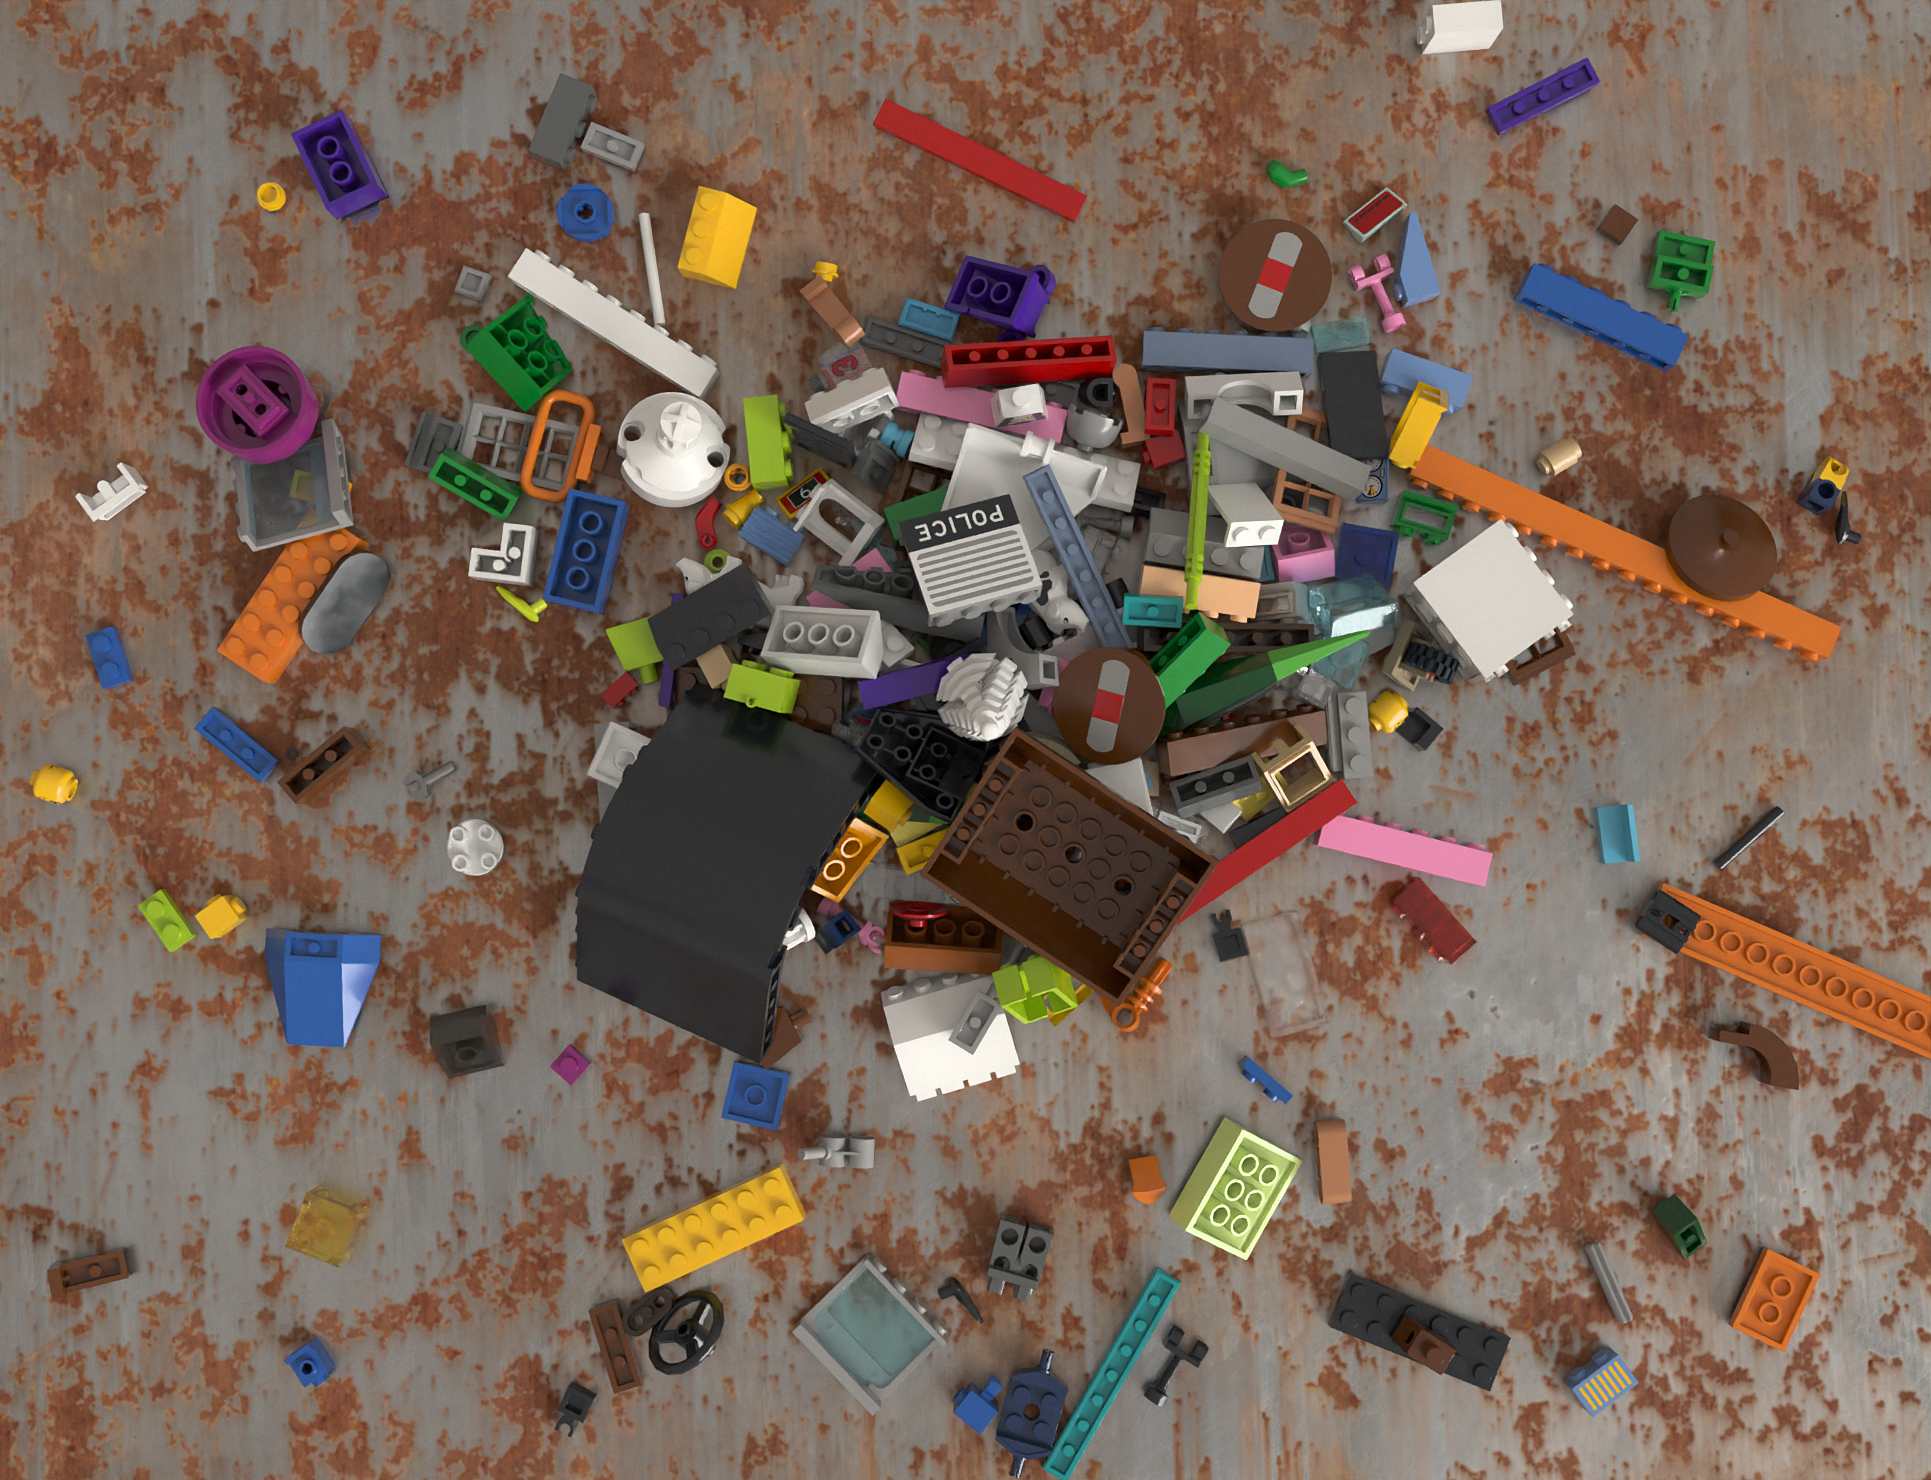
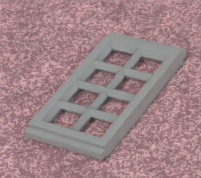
(470, 436)

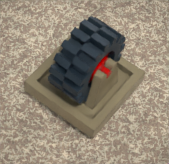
(1417, 657)

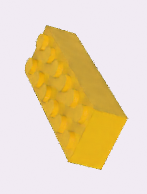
(713, 1227)

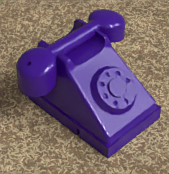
(1001, 296)

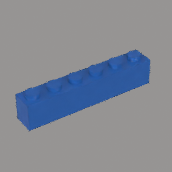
(1601, 316)

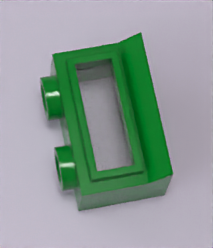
(1423, 517)

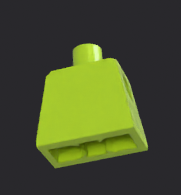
(637, 649)

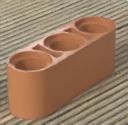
(1332, 1161)

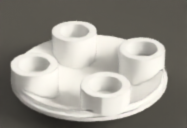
(474, 847)

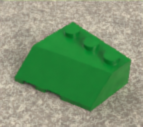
(520, 354)

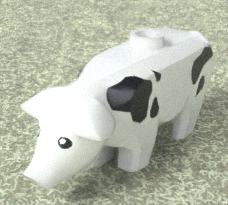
(1056, 601)

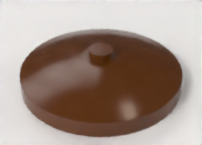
(1720, 548)

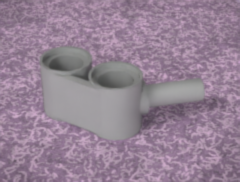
(840, 1149)

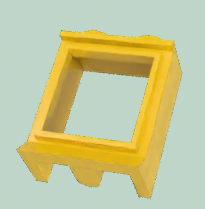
(1417, 424)

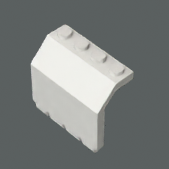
(922, 1021)

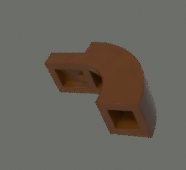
(1774, 1056)

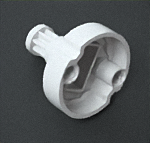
(673, 449)

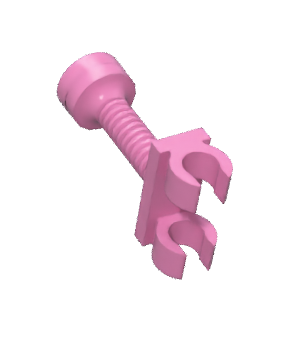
(1392, 320)
(866, 934)

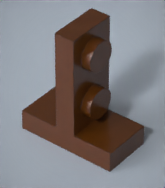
(86, 1272)

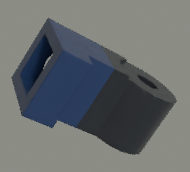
(834, 933)

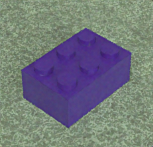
(339, 164)

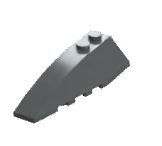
(892, 595)

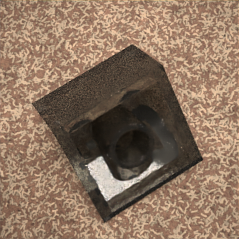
(466, 1041)

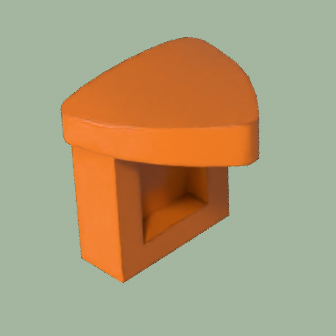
(1146, 1179)

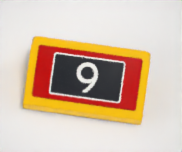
(798, 495)

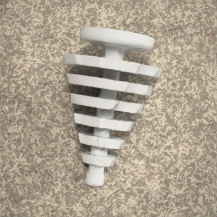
(982, 697)

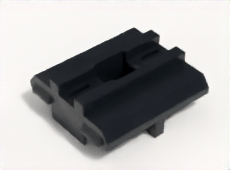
(1652, 925)

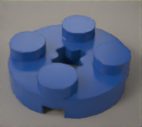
(574, 201)

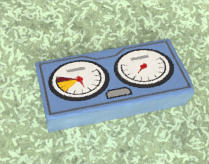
(1377, 484)

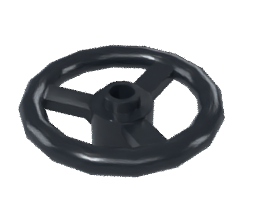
(689, 1334)

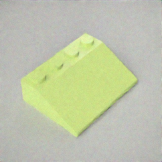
(1234, 1189)

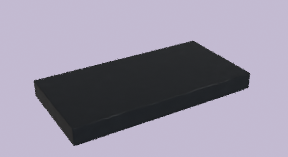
(1353, 404)

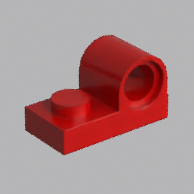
(1159, 406)

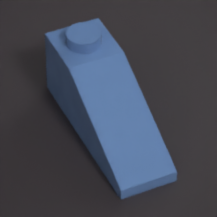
(1415, 274)

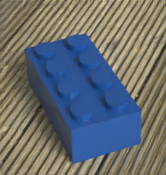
(586, 551)

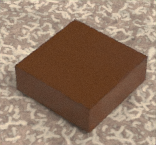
(1617, 224)

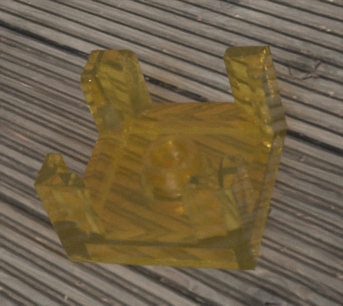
(325, 1227)

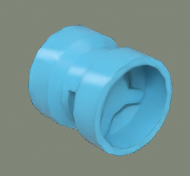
(897, 439)

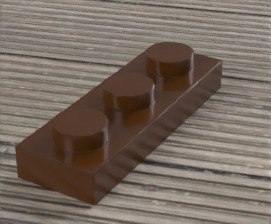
(615, 1347)

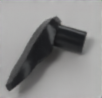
(1842, 527)
(956, 1288)

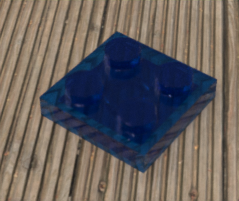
(1366, 551)

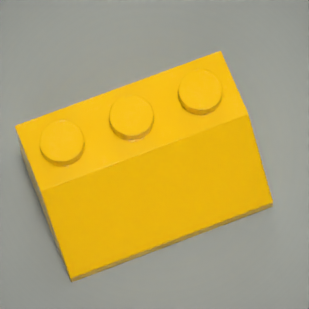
(716, 238)

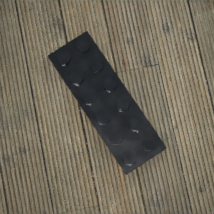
(1375, 1311)

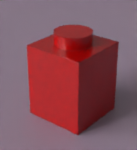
(1163, 451)

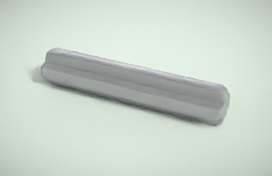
(1608, 1282)

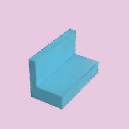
(1617, 834)

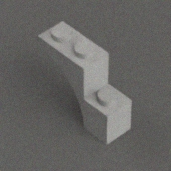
(1006, 641)

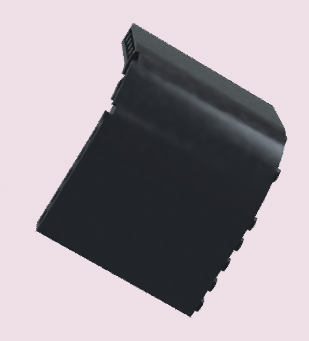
(709, 865)

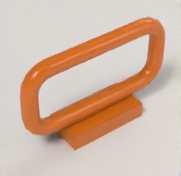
(584, 451)

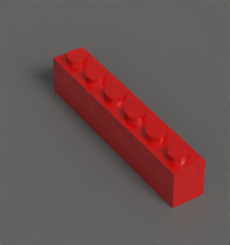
(1027, 361)

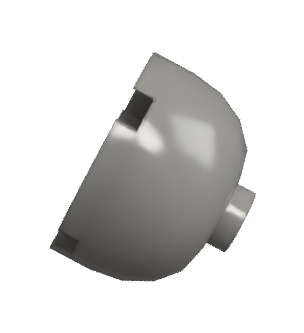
(1091, 427)

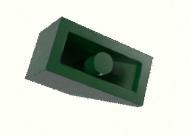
(1679, 1225)

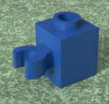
(976, 1405)

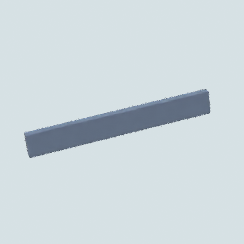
(1076, 558)

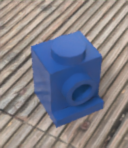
(317, 1356)

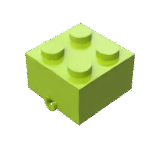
(762, 688)

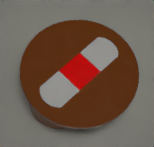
(1274, 276)
(1109, 705)

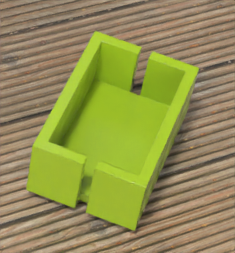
(768, 443)
(1023, 986)

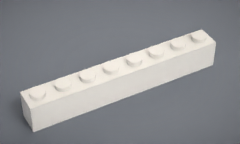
(613, 324)

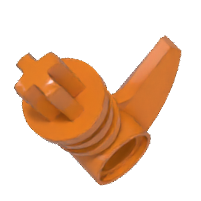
(1140, 996)

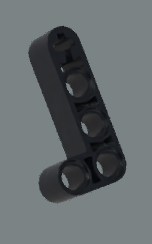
(1039, 635)

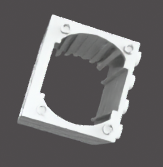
(1488, 603)

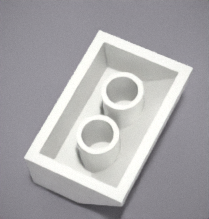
(852, 401)

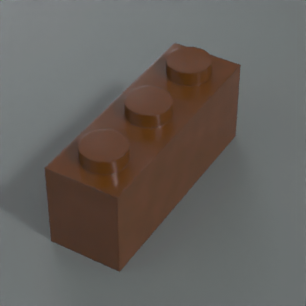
(324, 765)

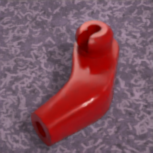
(704, 525)

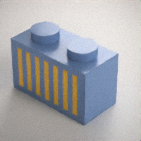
(1600, 1381)

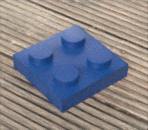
(755, 1095)

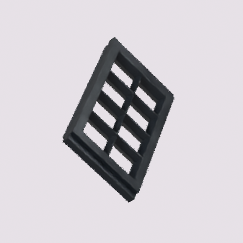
(820, 441)

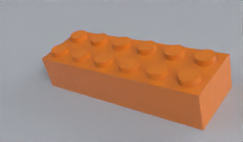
(268, 629)

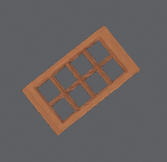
(1294, 514)

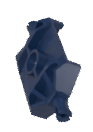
(1025, 1435)

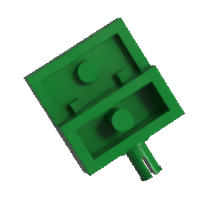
(1680, 267)

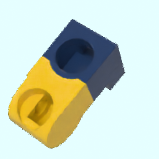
(1824, 486)

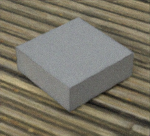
(473, 284)

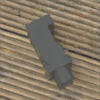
(1017, 1266)

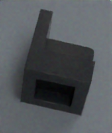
(1419, 729)

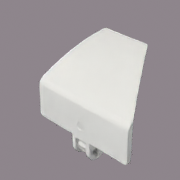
(994, 466)

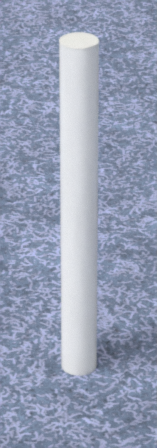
(651, 268)

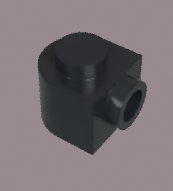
(1097, 392)

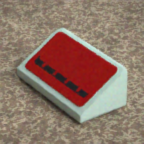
(1374, 214)

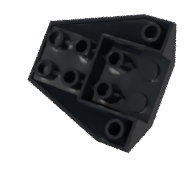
(923, 759)

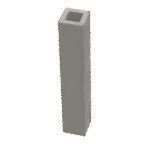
(1284, 448)

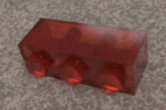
(1431, 921)

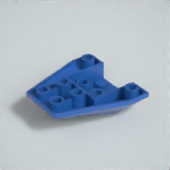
(320, 982)

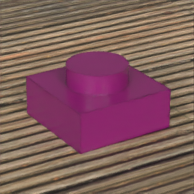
(570, 1064)

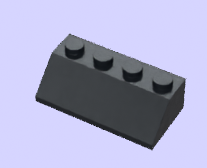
(709, 616)

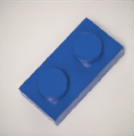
(109, 657)
(1273, 1088)

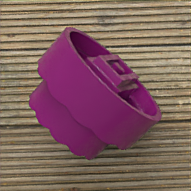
(242, 385)

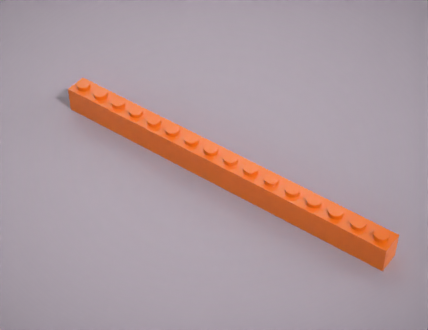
(1614, 550)

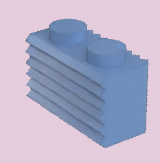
(772, 535)

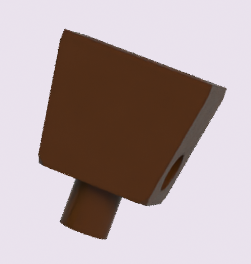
(786, 1033)
(1425, 1345)

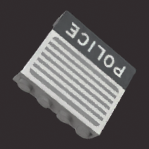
(970, 560)

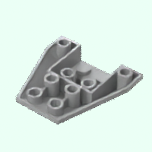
(1227, 463)

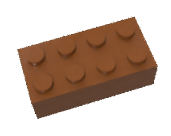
(952, 943)

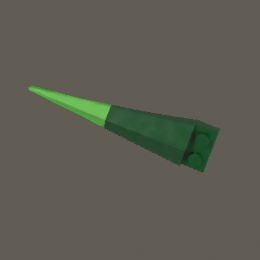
(1238, 678)

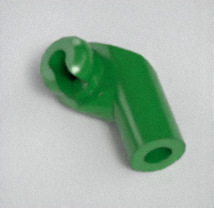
(1283, 177)

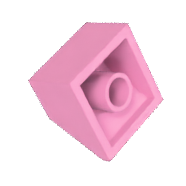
(1302, 555)

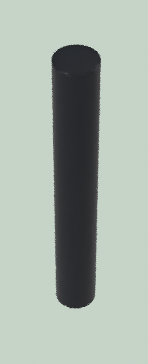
(1747, 839)

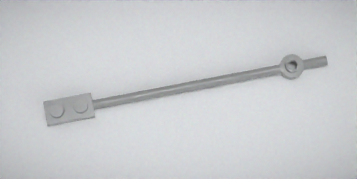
(983, 1006)

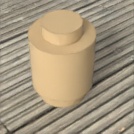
(1558, 456)

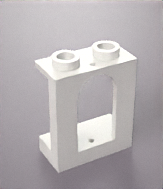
(811, 519)

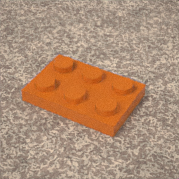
(1774, 1299)

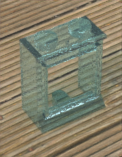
(1379, 608)

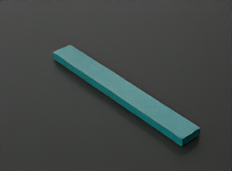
(1111, 1374)

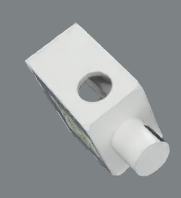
(1019, 406)

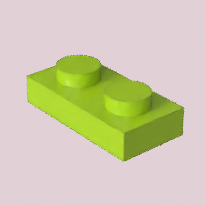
(167, 920)

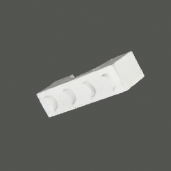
(1276, 391)

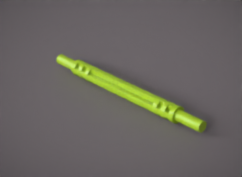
(1197, 520)

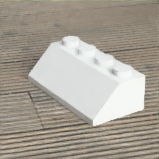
(825, 641)

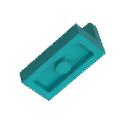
(1152, 610)

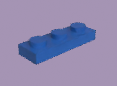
(237, 744)

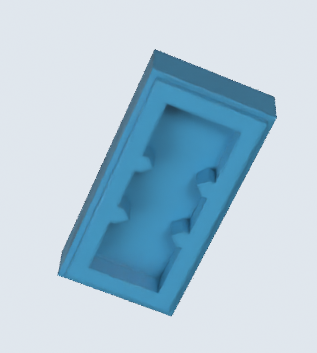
(929, 319)

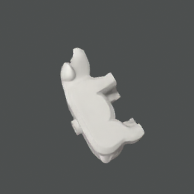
(784, 592)

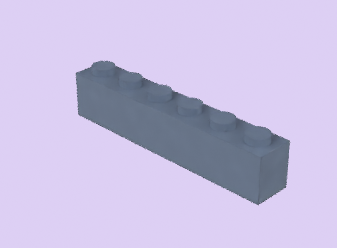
(1224, 353)

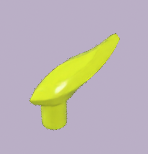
(529, 612)

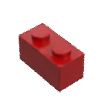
(620, 690)

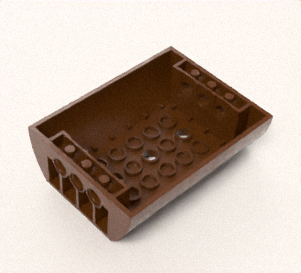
(1065, 905)

